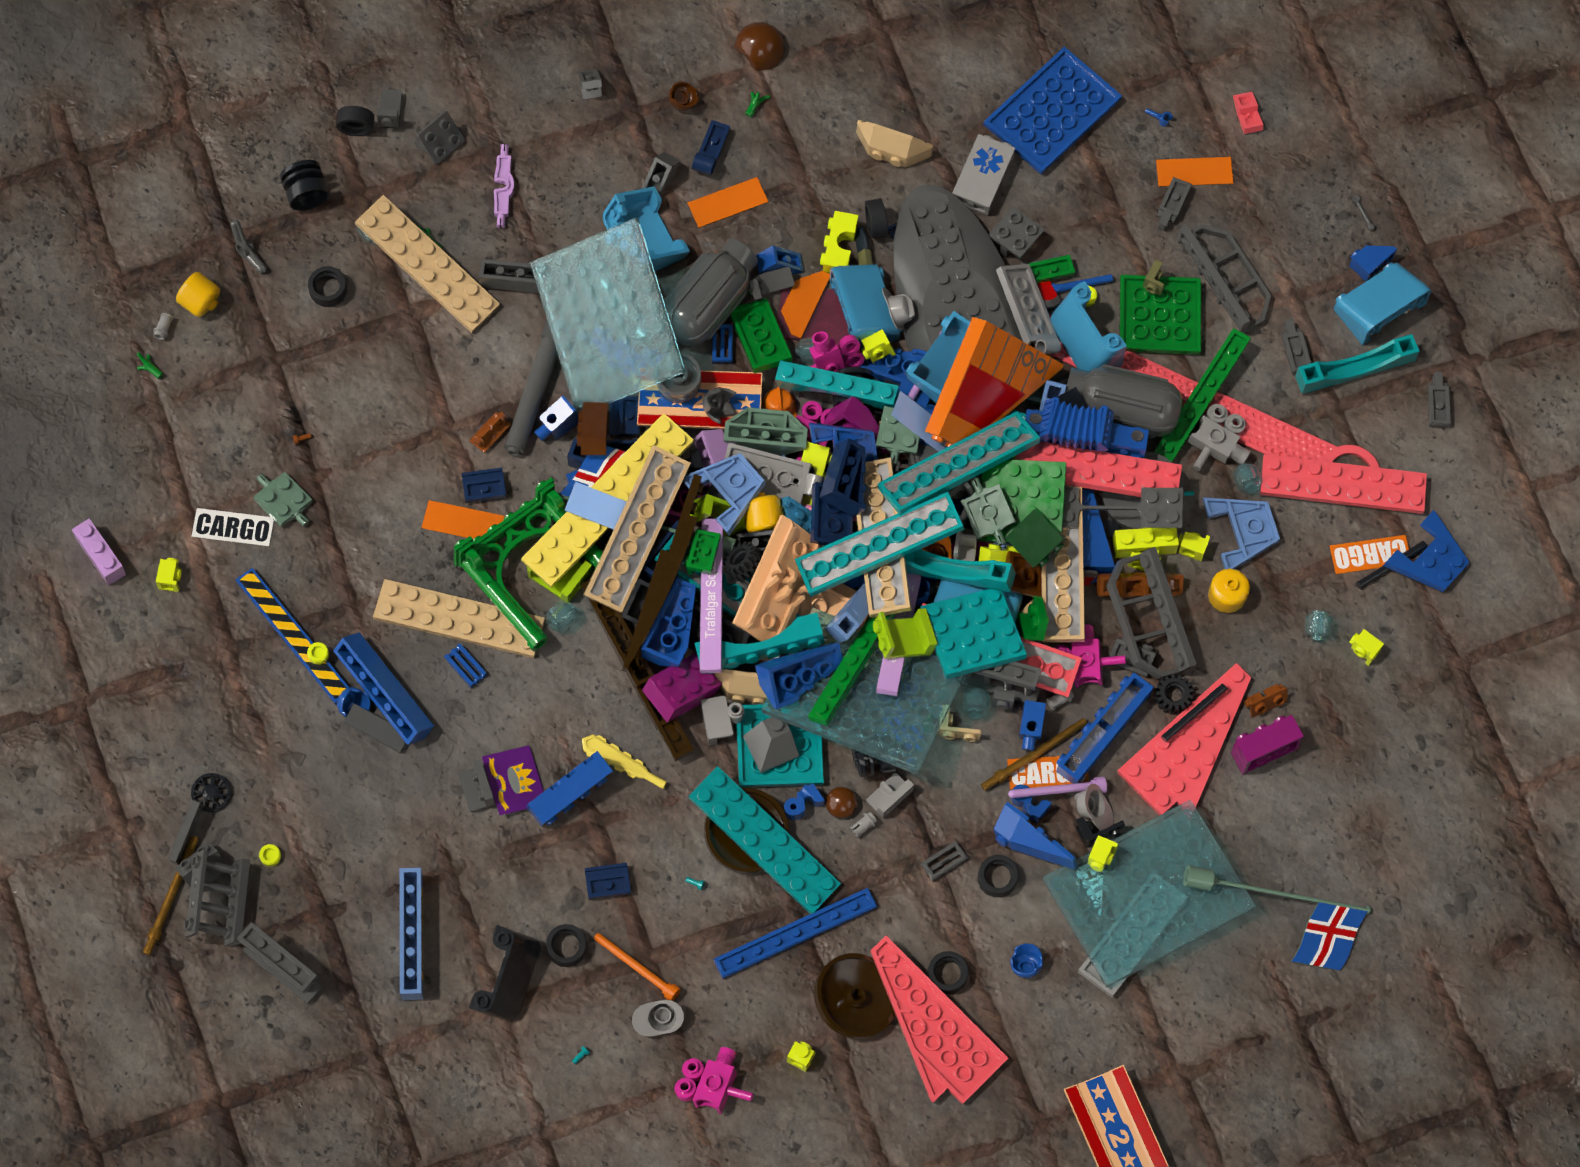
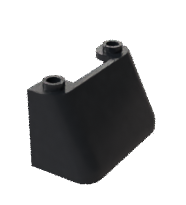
(513, 975)

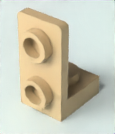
(951, 733)

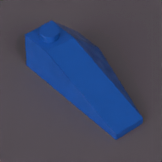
(894, 367)
(670, 632)
(792, 675)
(1019, 835)

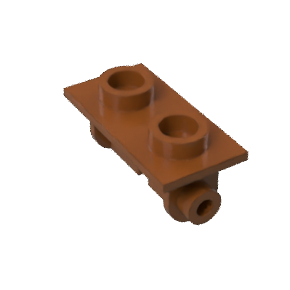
(490, 431)
(1274, 696)

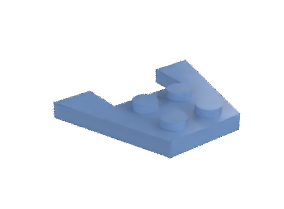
(735, 482)
(1251, 525)

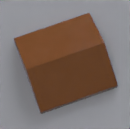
(1027, 579)

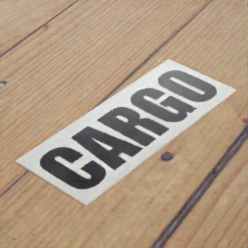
(232, 527)

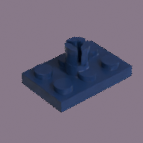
(827, 521)

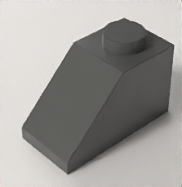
(661, 172)

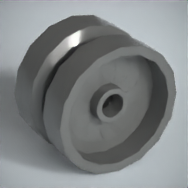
(686, 385)

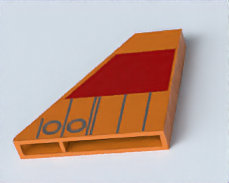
(987, 382)

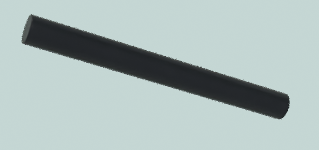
(1383, 570)
(1194, 712)

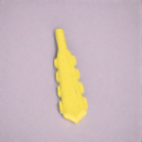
(620, 760)

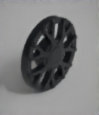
(211, 792)

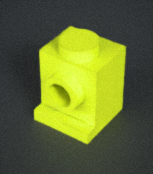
(877, 346)
(1193, 545)
(168, 575)
(1366, 646)
(1101, 853)
(801, 1055)

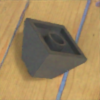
(771, 744)

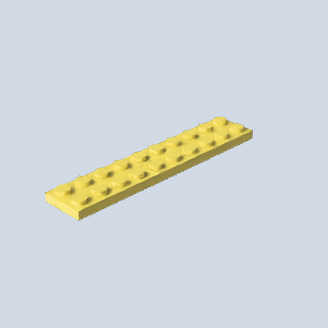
(576, 535)

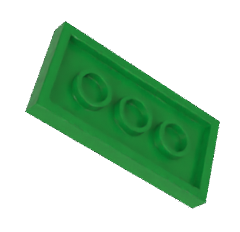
(760, 335)

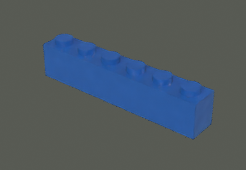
(383, 688)

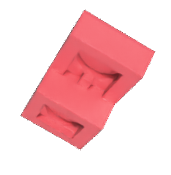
(1248, 112)

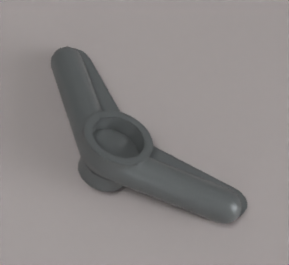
(245, 247)

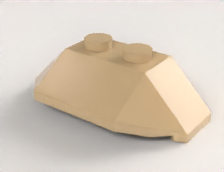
(892, 145)
(741, 686)

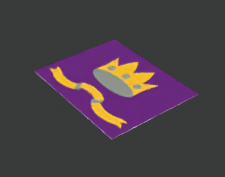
(512, 779)

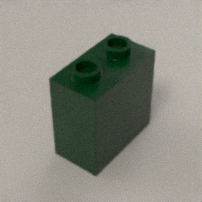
(1036, 538)

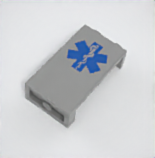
(983, 173)

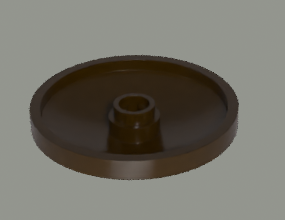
(726, 850)
(853, 997)

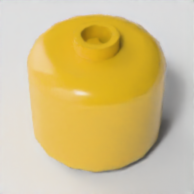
(198, 294)
(763, 513)
(1228, 590)

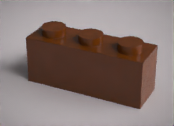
(593, 428)

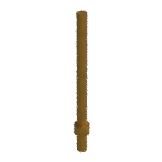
(1001, 775)
(155, 933)

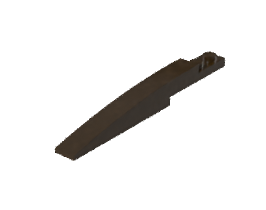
(665, 571)
(638, 674)

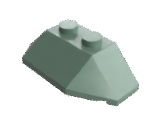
(766, 431)

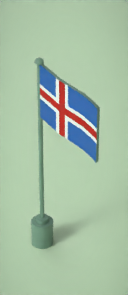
(593, 469)
(1327, 932)

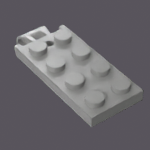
(1028, 307)
(778, 472)

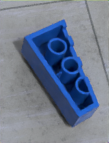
(1095, 544)
(569, 788)

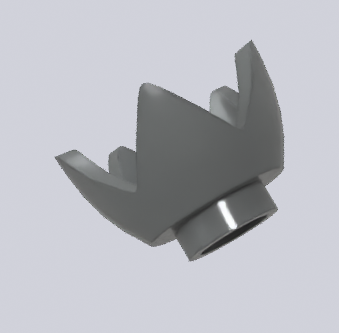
(717, 405)

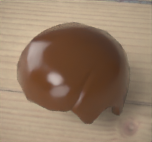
(683, 96)
(841, 802)

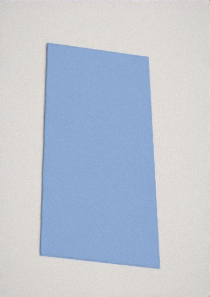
(915, 419)
(595, 505)

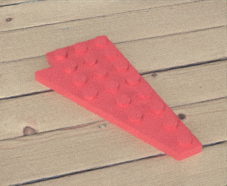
(1180, 768)
(941, 1038)

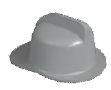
(900, 308)
(1094, 806)
(657, 1018)

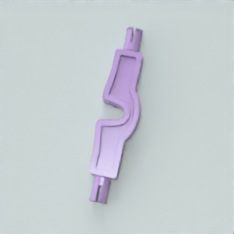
(503, 195)

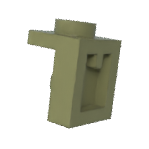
(1152, 279)

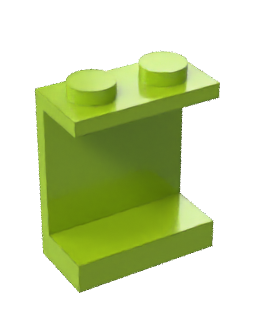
(714, 507)
(569, 583)
(905, 636)

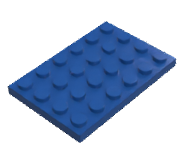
(1052, 110)

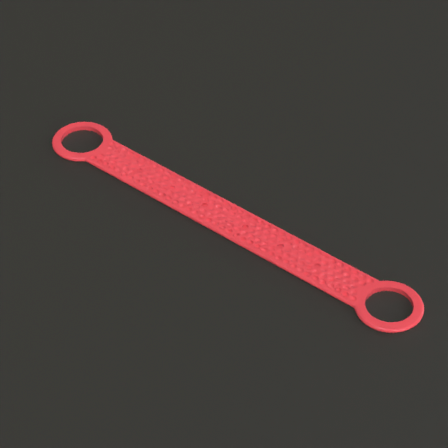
(1261, 430)

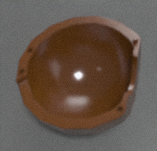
(761, 45)

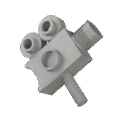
(1219, 440)

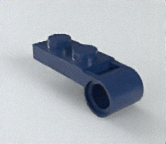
(711, 148)

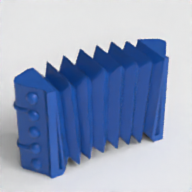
(1076, 425)

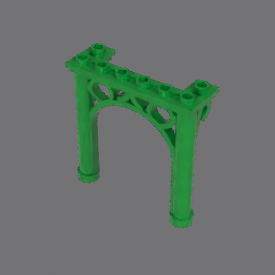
(470, 553)

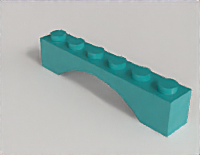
(1326, 374)
(807, 378)
(984, 574)
(801, 634)

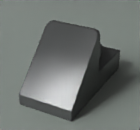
(590, 83)

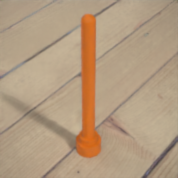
(669, 990)

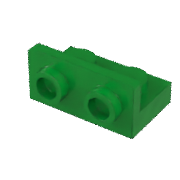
(703, 552)
(1035, 622)

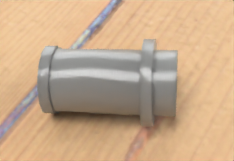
(163, 325)
(1057, 700)
(735, 712)
(863, 824)

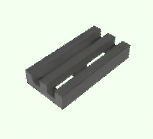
(929, 871)

